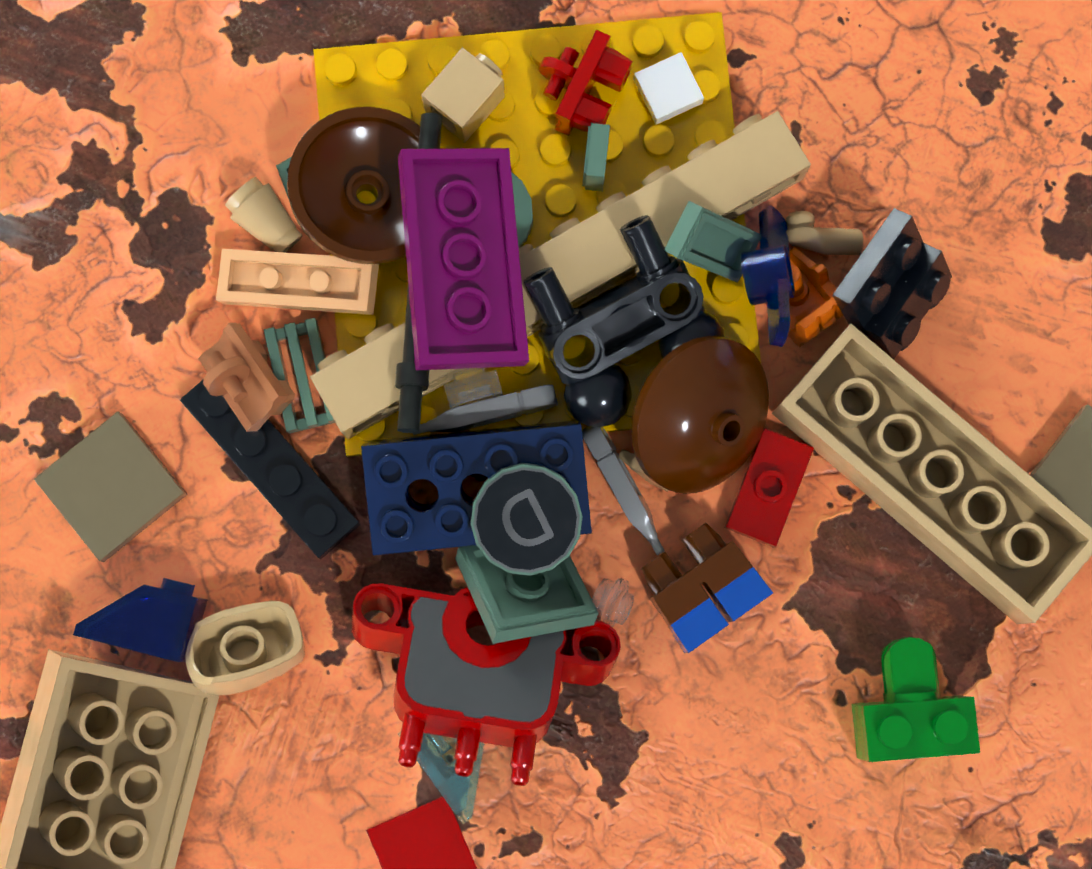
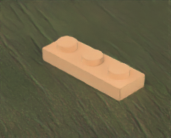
(296, 281)

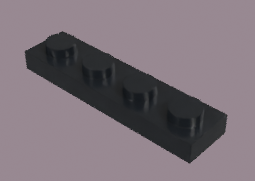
(276, 472)

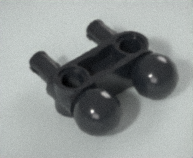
(618, 325)

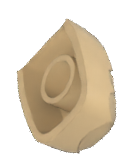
(244, 647)

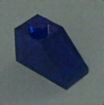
(148, 620)

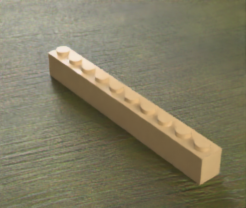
(586, 255)

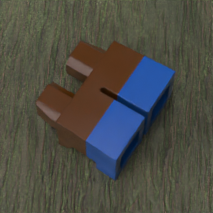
(684, 602)

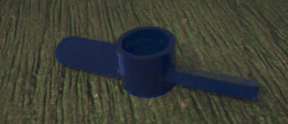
(770, 275)

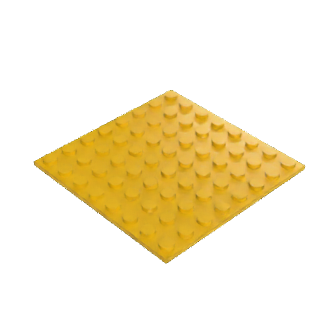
(549, 166)

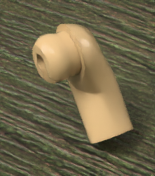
(822, 240)

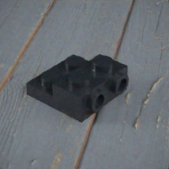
(893, 284)

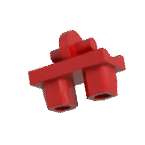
(597, 65)

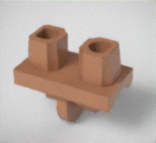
(241, 374)

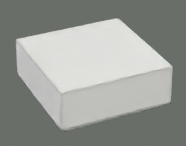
(668, 88)

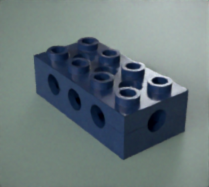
(446, 459)

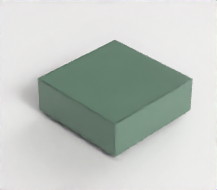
(596, 157)

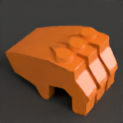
(814, 303)

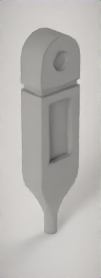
(492, 410)
(622, 483)

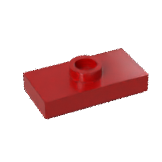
(769, 488)

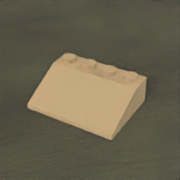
(105, 768)

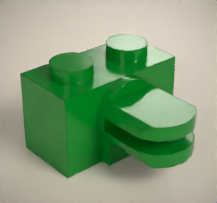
(913, 715)

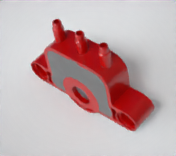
(472, 689)

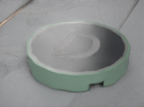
(526, 519)

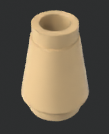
(263, 216)

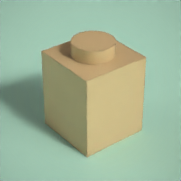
(465, 93)

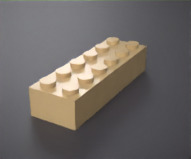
(937, 476)

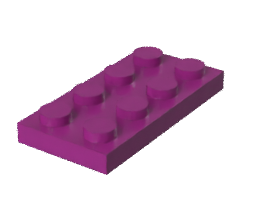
(462, 258)

